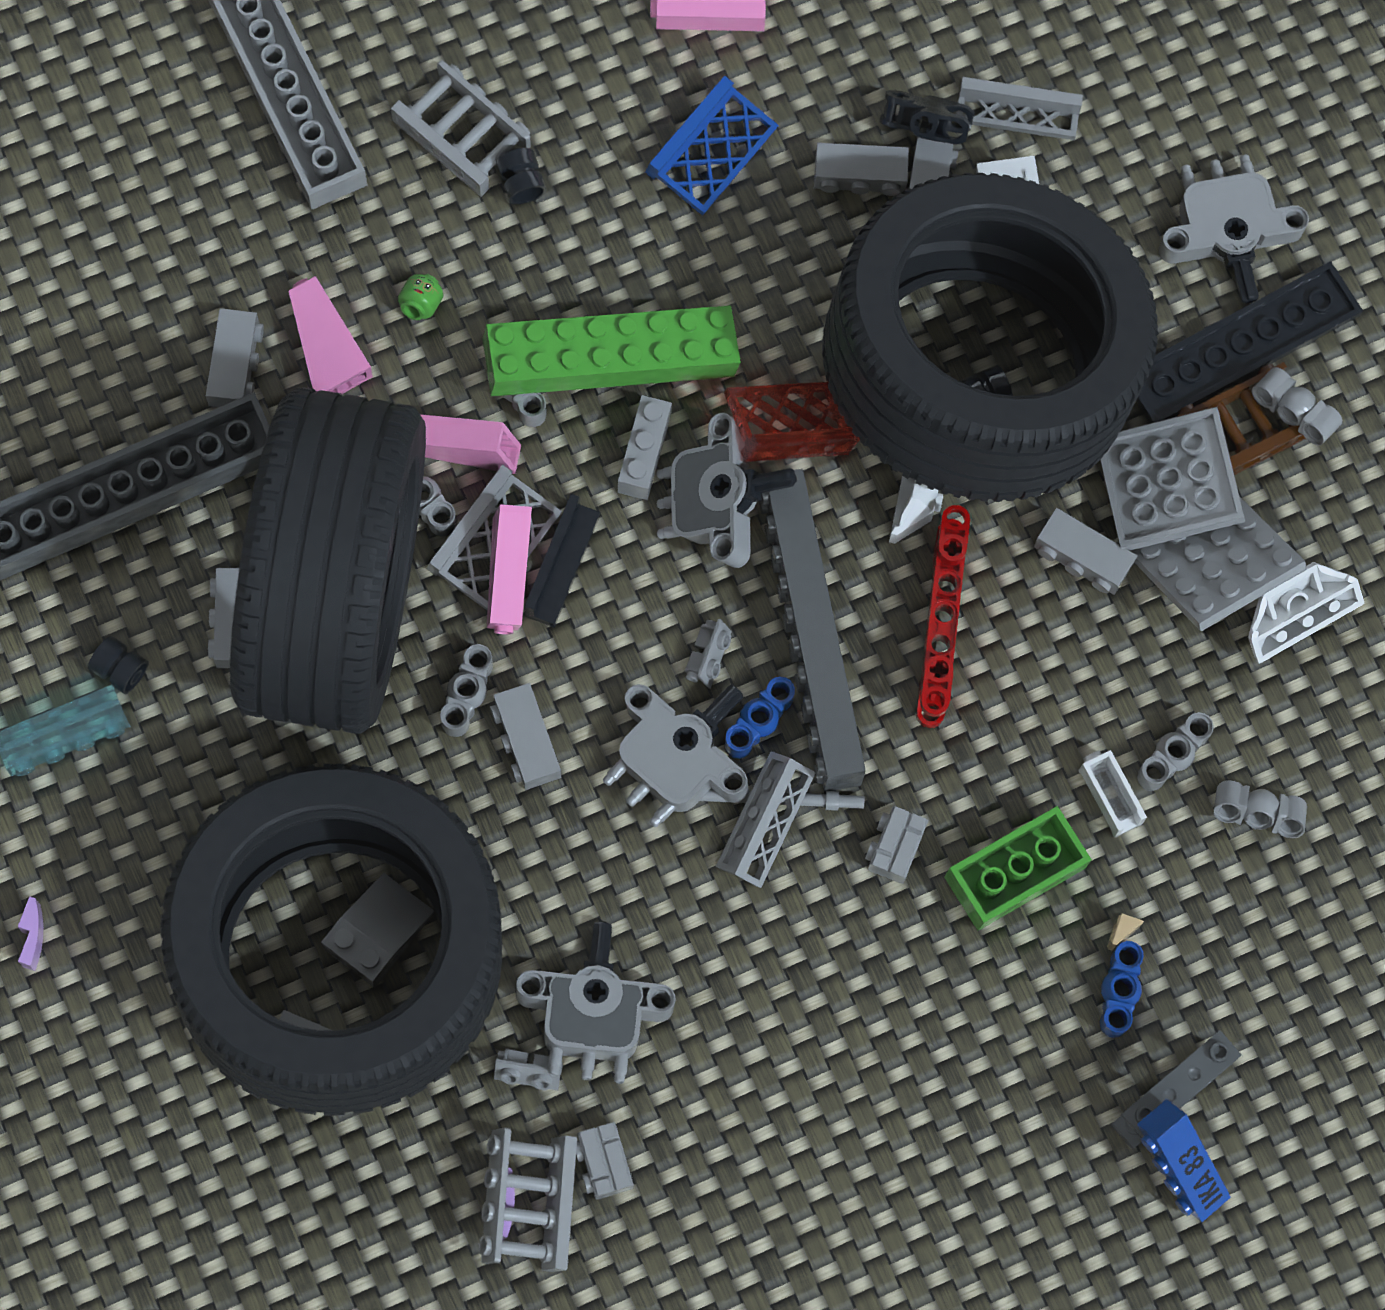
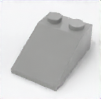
(377, 929)

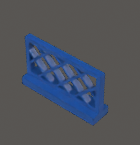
(688, 134)

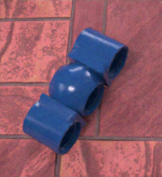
(754, 731)
(1128, 975)

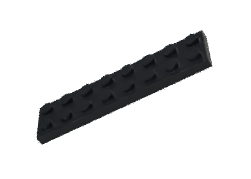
(1247, 342)

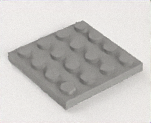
(1171, 480)
(1220, 568)

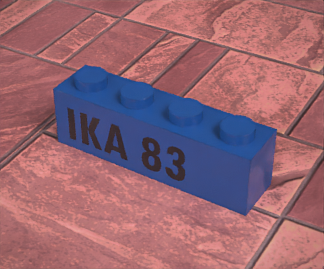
(1183, 1161)

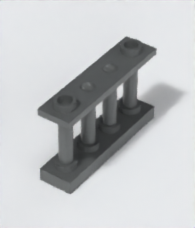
(1179, 1085)

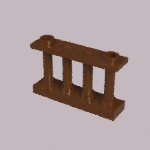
(1272, 441)

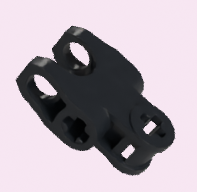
(927, 116)

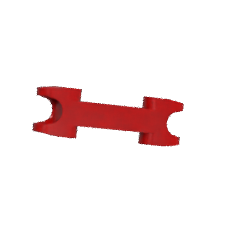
(947, 566)

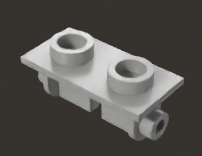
(706, 666)
(513, 1069)

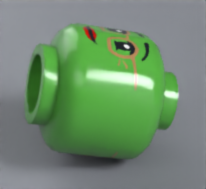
(420, 296)

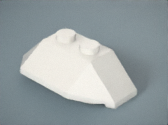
(913, 508)
(1301, 608)

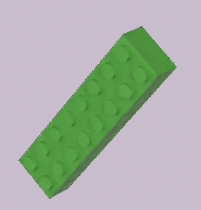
(610, 350)

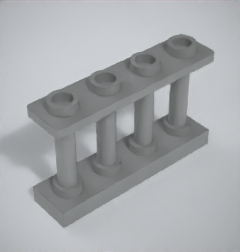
(454, 155)
(557, 1187)

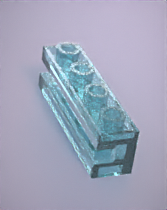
(62, 731)

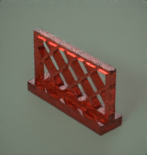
(798, 440)

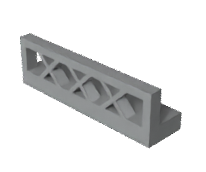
(1025, 100)
(761, 816)

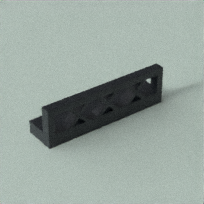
(561, 562)

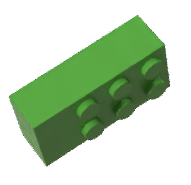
(1017, 868)

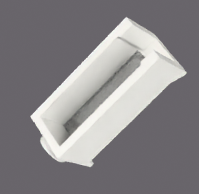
(1112, 792)

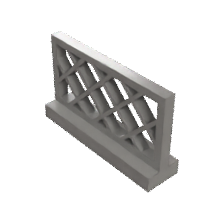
(473, 520)

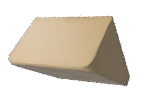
(1122, 929)

